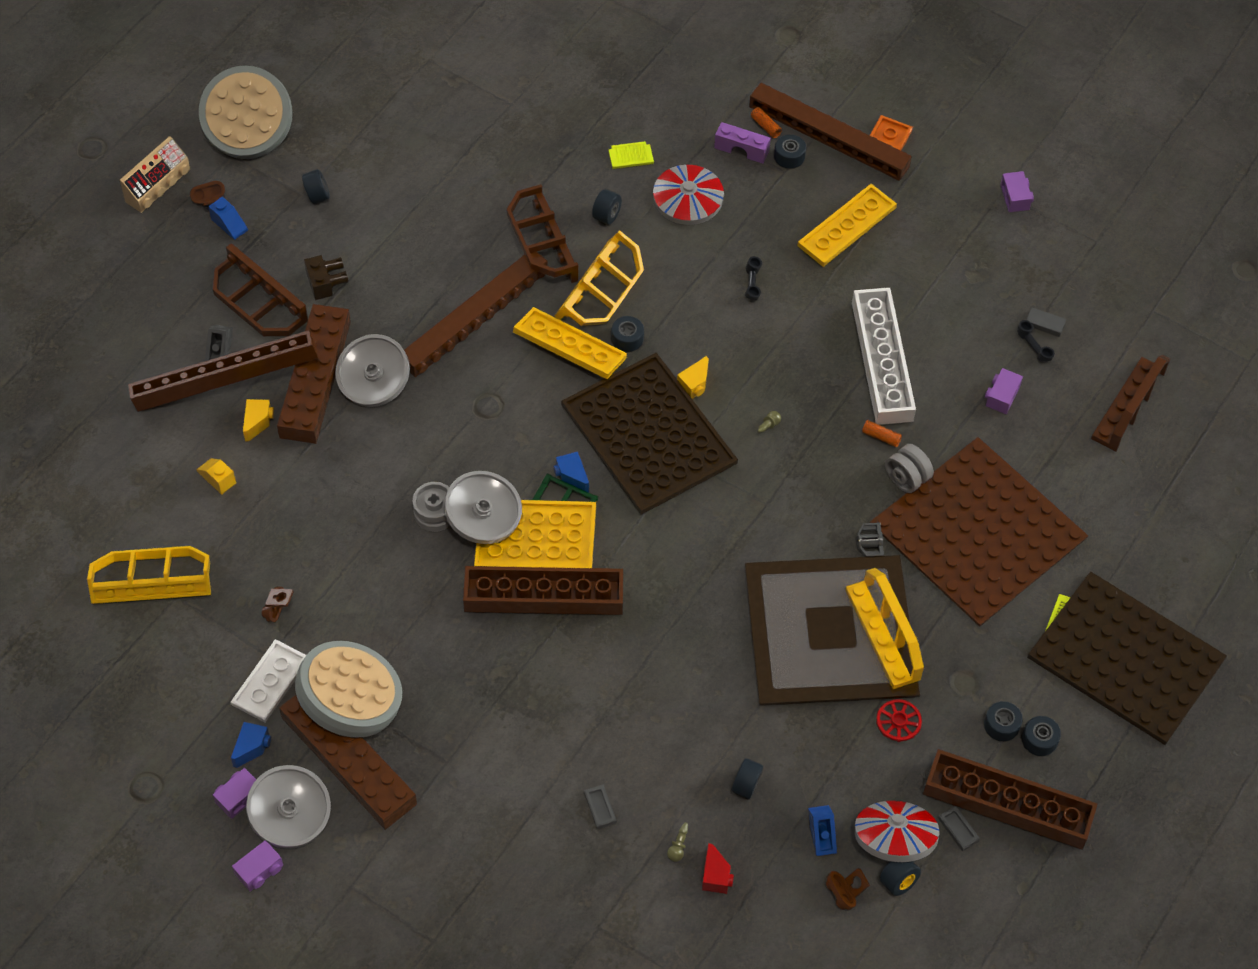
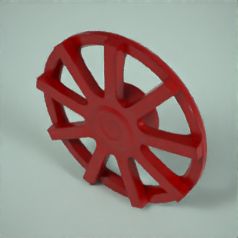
(899, 720)

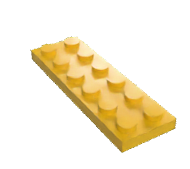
(847, 225)
(570, 343)

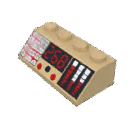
(154, 175)

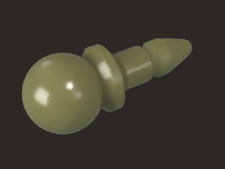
(771, 420)
(675, 852)

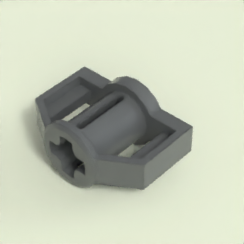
(870, 540)

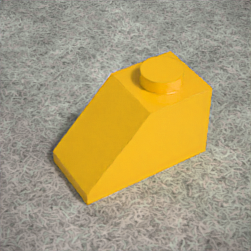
(694, 378)
(256, 417)
(217, 474)

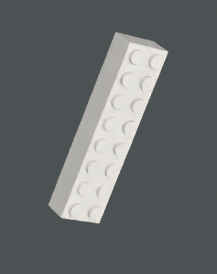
(883, 356)

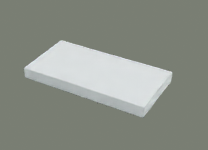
(269, 681)

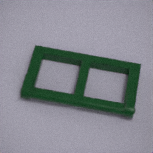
(570, 488)

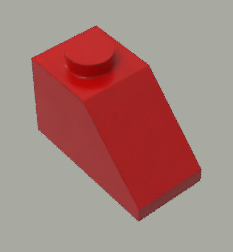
(716, 872)

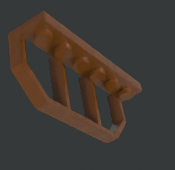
(557, 241)
(270, 285)
(1128, 401)

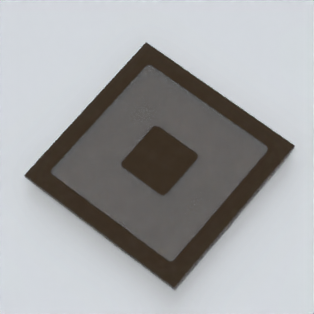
(810, 635)

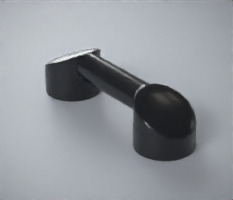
(752, 268)
(1024, 331)

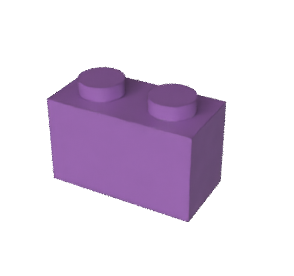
(1016, 191)
(1003, 390)
(233, 795)
(258, 866)

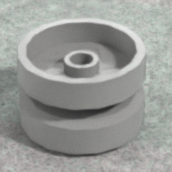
(909, 468)
(429, 506)

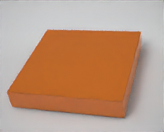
(891, 132)

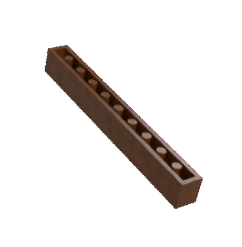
(831, 131)
(472, 314)
(223, 371)

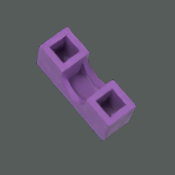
(754, 144)

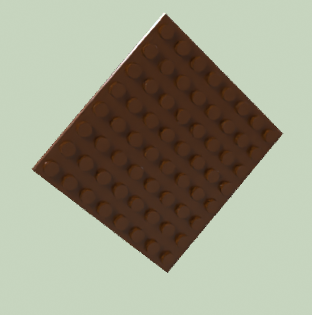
(979, 531)

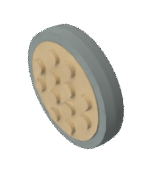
(245, 112)
(348, 689)

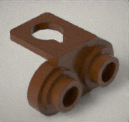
(207, 192)
(275, 602)
(843, 890)

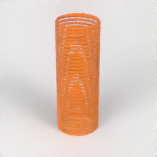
(763, 122)
(870, 427)

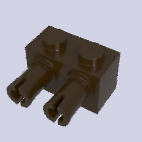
(318, 276)

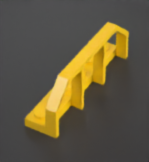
(593, 272)
(149, 588)
(878, 633)

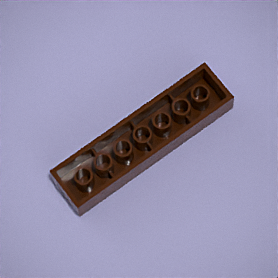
(314, 379)
(543, 590)
(354, 766)
(1010, 799)

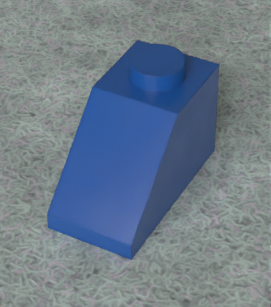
(227, 218)
(571, 470)
(250, 743)
(823, 830)

